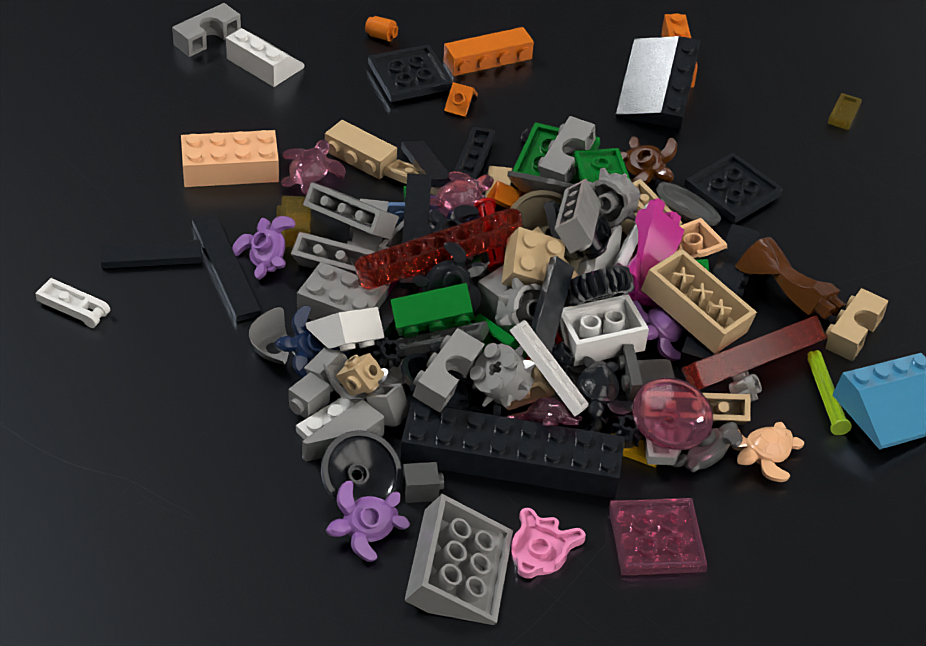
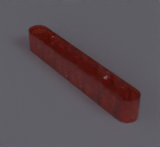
(427, 251)
(754, 353)

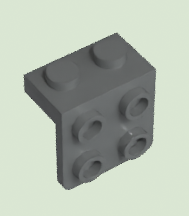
(639, 372)

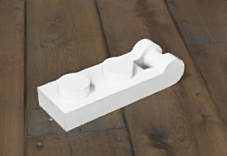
(72, 302)

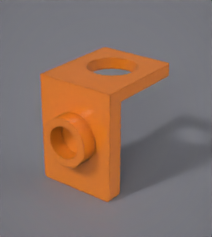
(459, 99)

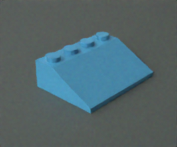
(887, 399)

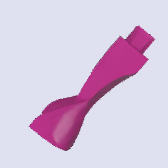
(657, 240)

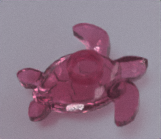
(310, 166)
(461, 191)
(549, 412)

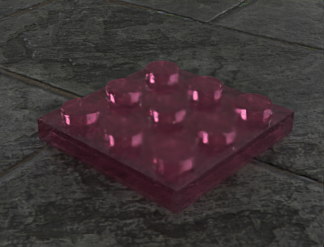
(657, 536)

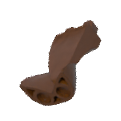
(806, 293)

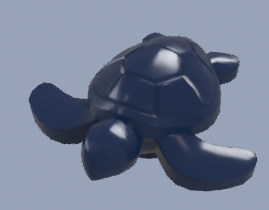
(303, 344)

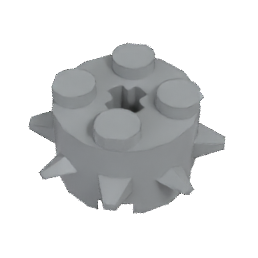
(617, 197)
(517, 305)
(502, 374)

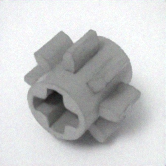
(746, 384)

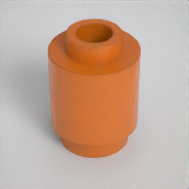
(381, 28)

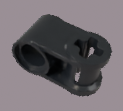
(600, 239)

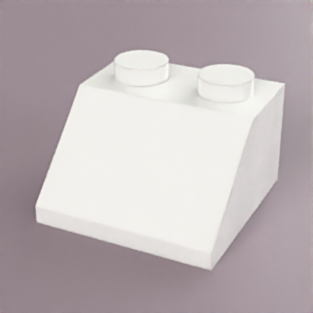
(348, 329)

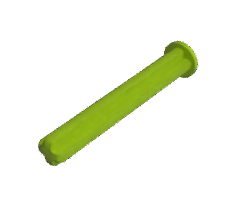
(840, 424)

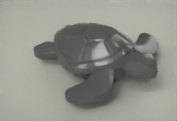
(711, 449)

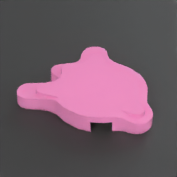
(540, 545)

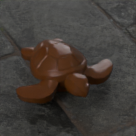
(649, 162)

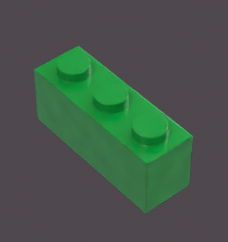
(432, 310)

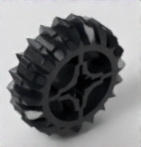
(600, 285)

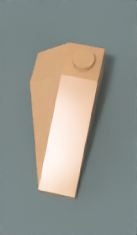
(698, 240)

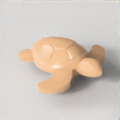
(766, 447)

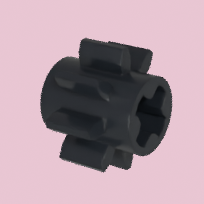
(387, 353)
(562, 355)
(627, 427)

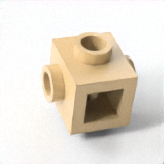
(360, 374)

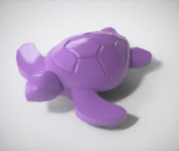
(266, 245)
(662, 329)
(366, 520)

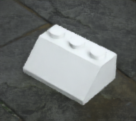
(260, 57)
(602, 328)

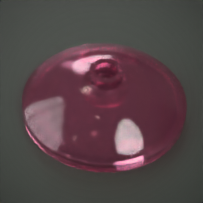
(679, 405)

